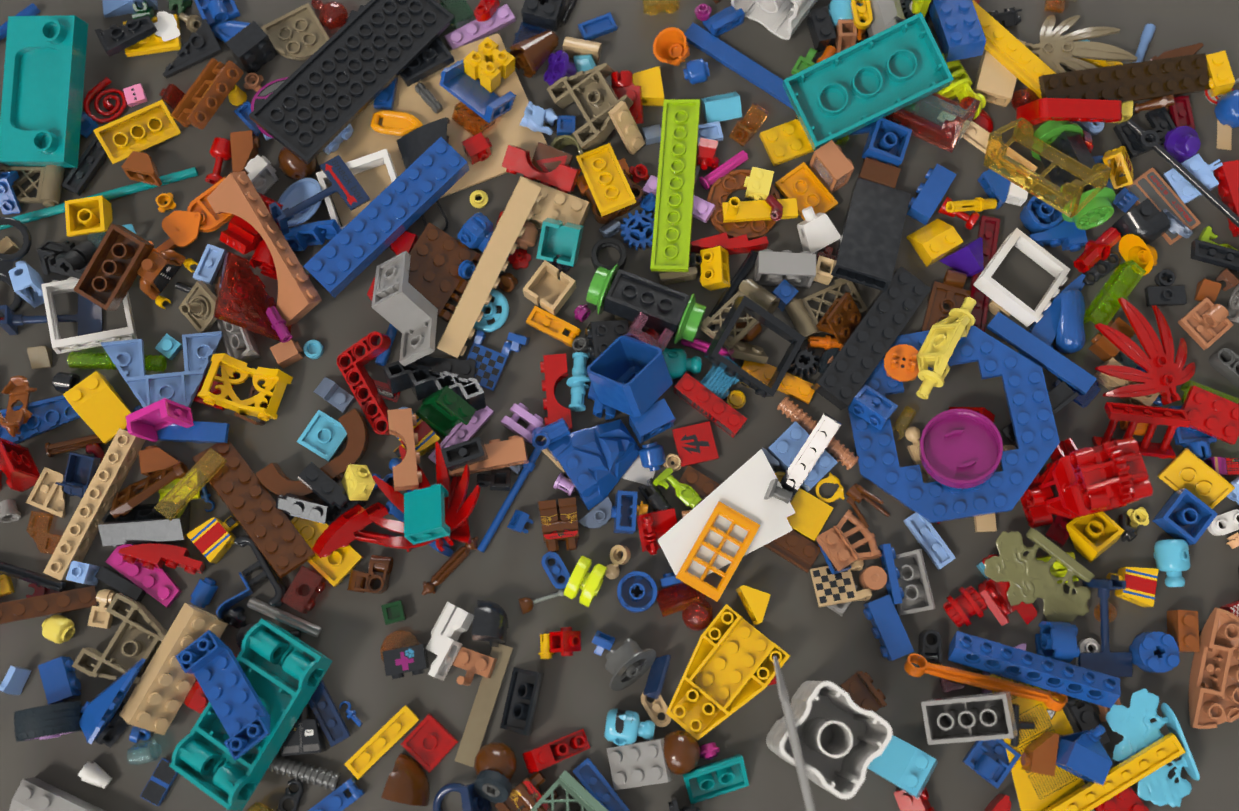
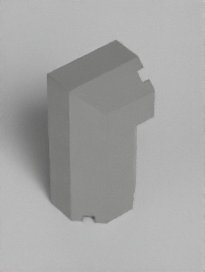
(885, 15)

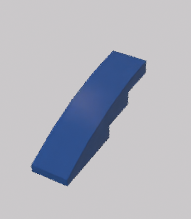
(311, 234)
(199, 433)

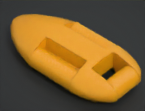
(394, 122)

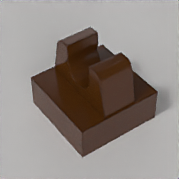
(1228, 277)

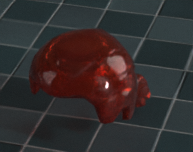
(331, 14)
(698, 616)

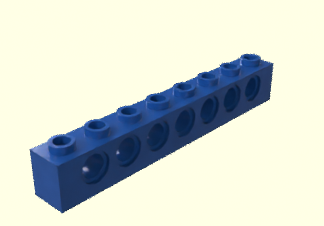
(1034, 669)

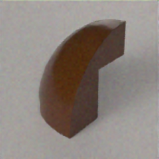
(407, 783)

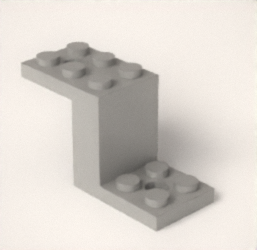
(405, 308)

